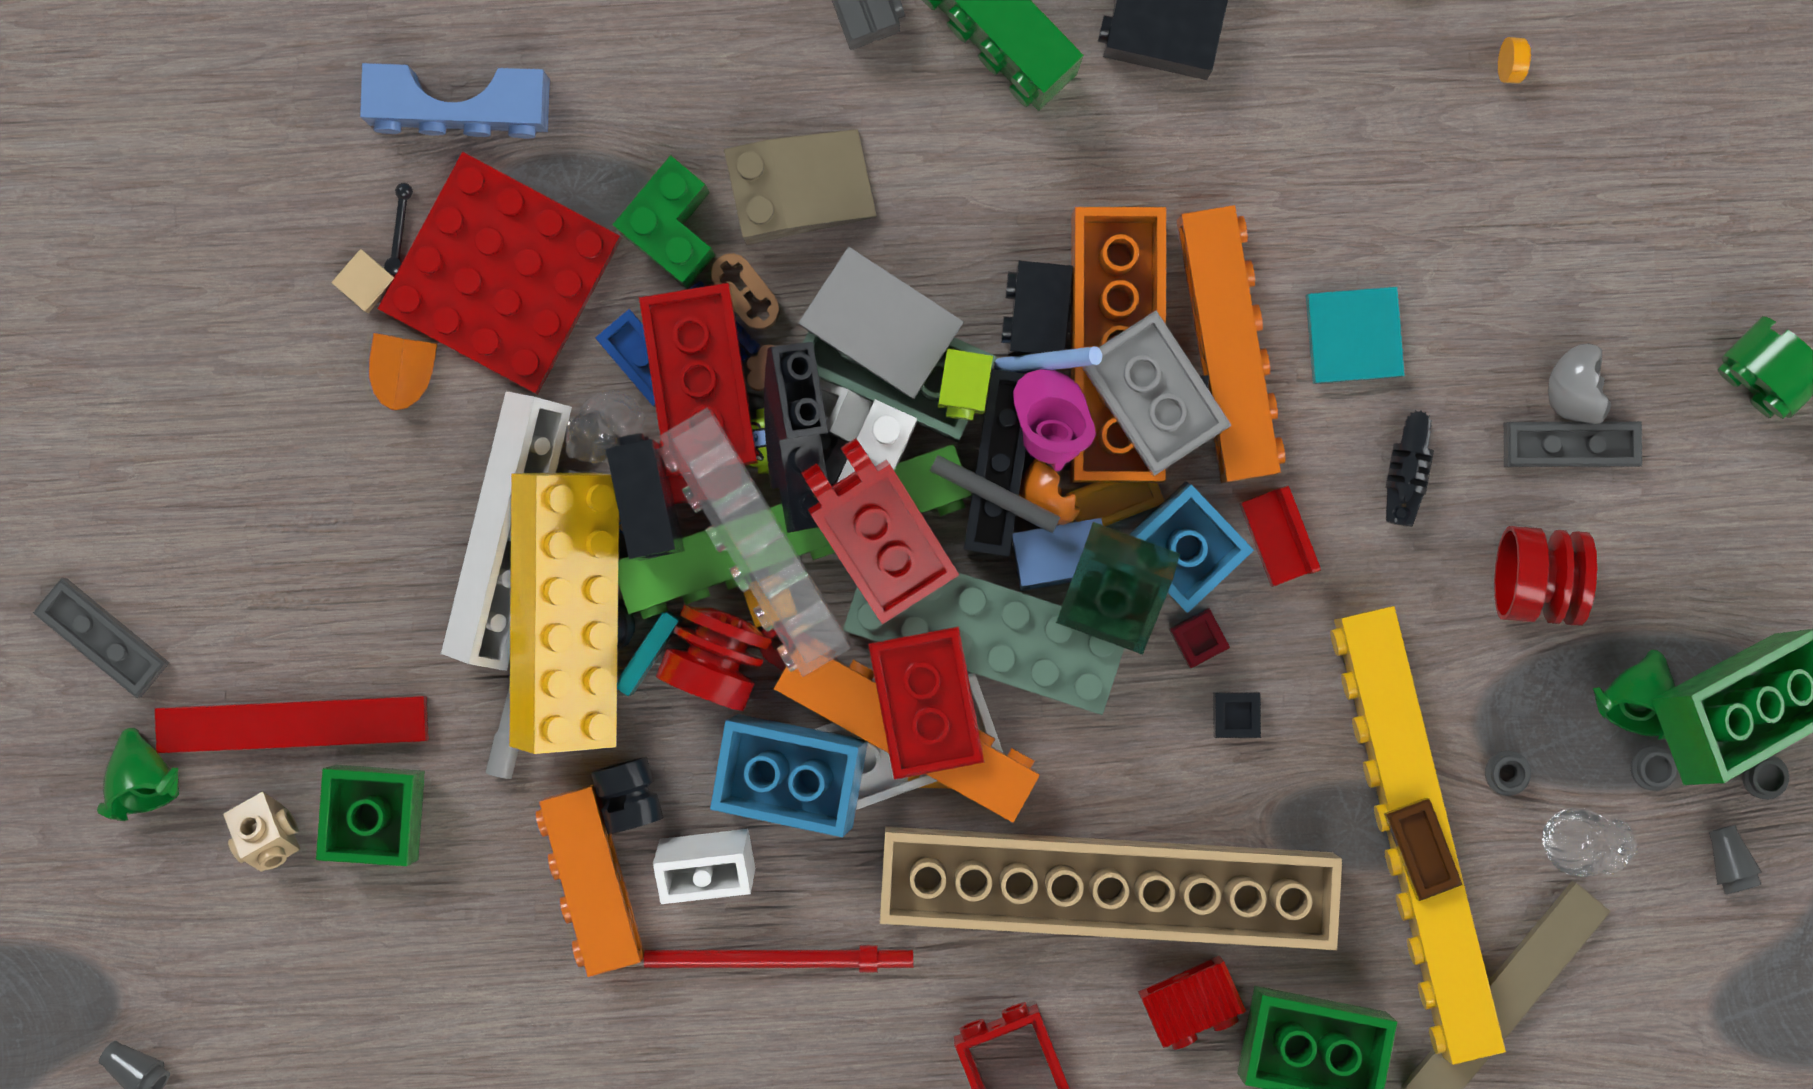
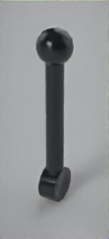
(403, 192)

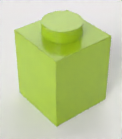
(965, 383)

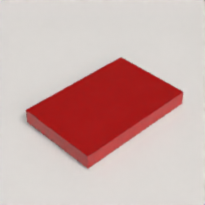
(926, 703)

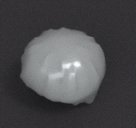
(1577, 386)

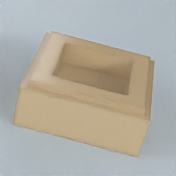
(363, 281)

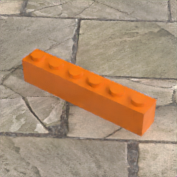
(1229, 341)
(851, 700)

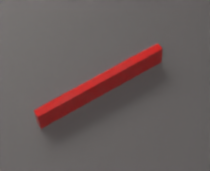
(291, 724)

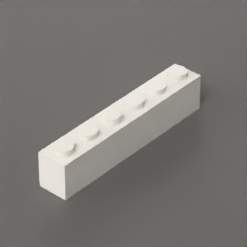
(525, 441)

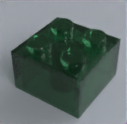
(1118, 588)

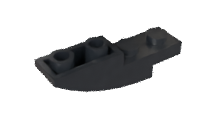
(793, 428)

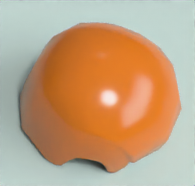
(1041, 487)

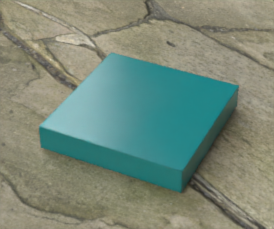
(1355, 335)

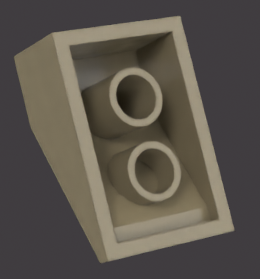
(799, 184)

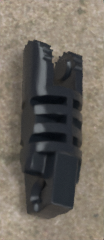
(1409, 471)

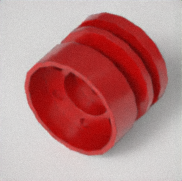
(1545, 576)
(714, 657)

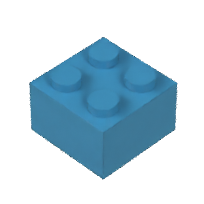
(1202, 537)

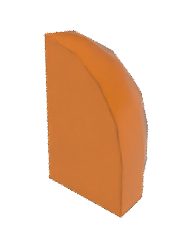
(400, 369)

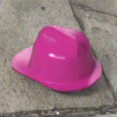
(1053, 417)

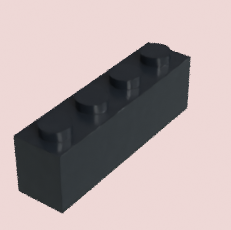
(999, 461)

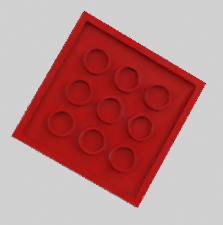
(500, 273)

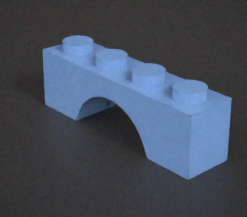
(511, 102)

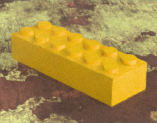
(563, 612)

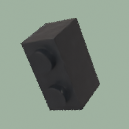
(1039, 308)

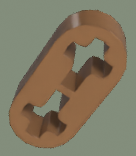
(754, 285)

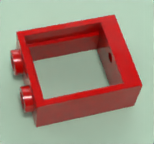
(1013, 1019)

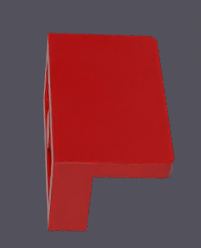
(1280, 536)

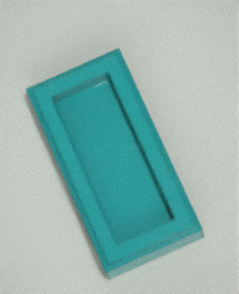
(648, 653)

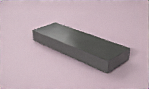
(1573, 444)
(101, 637)

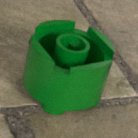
(1771, 368)

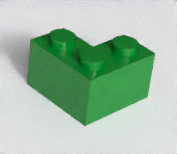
(657, 219)

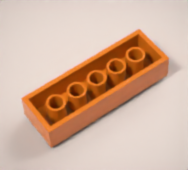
(1114, 284)

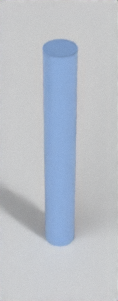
(1050, 360)

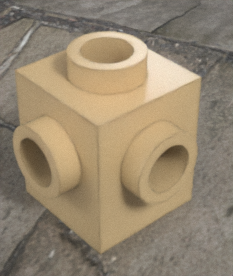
(262, 832)

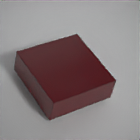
(1199, 638)

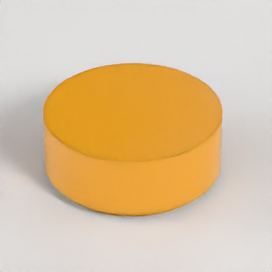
(1514, 60)

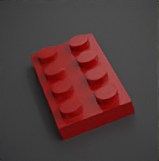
(698, 362)

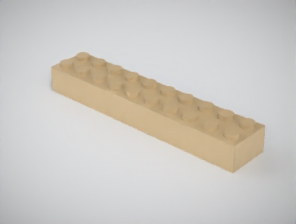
(1111, 888)

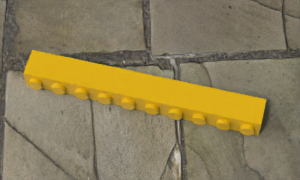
(1404, 773)

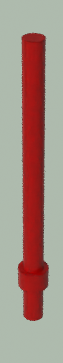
(867, 959)

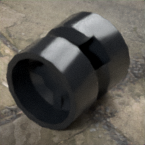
(627, 795)

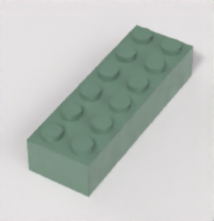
(1005, 639)

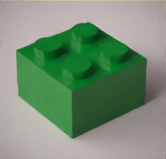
(370, 815)

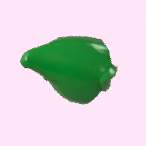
(1637, 688)
(136, 779)

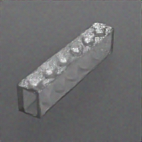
(755, 542)

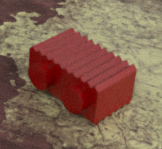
(1192, 1003)

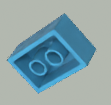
(789, 775)

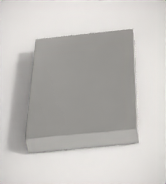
(881, 323)
(1156, 393)

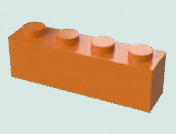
(591, 881)

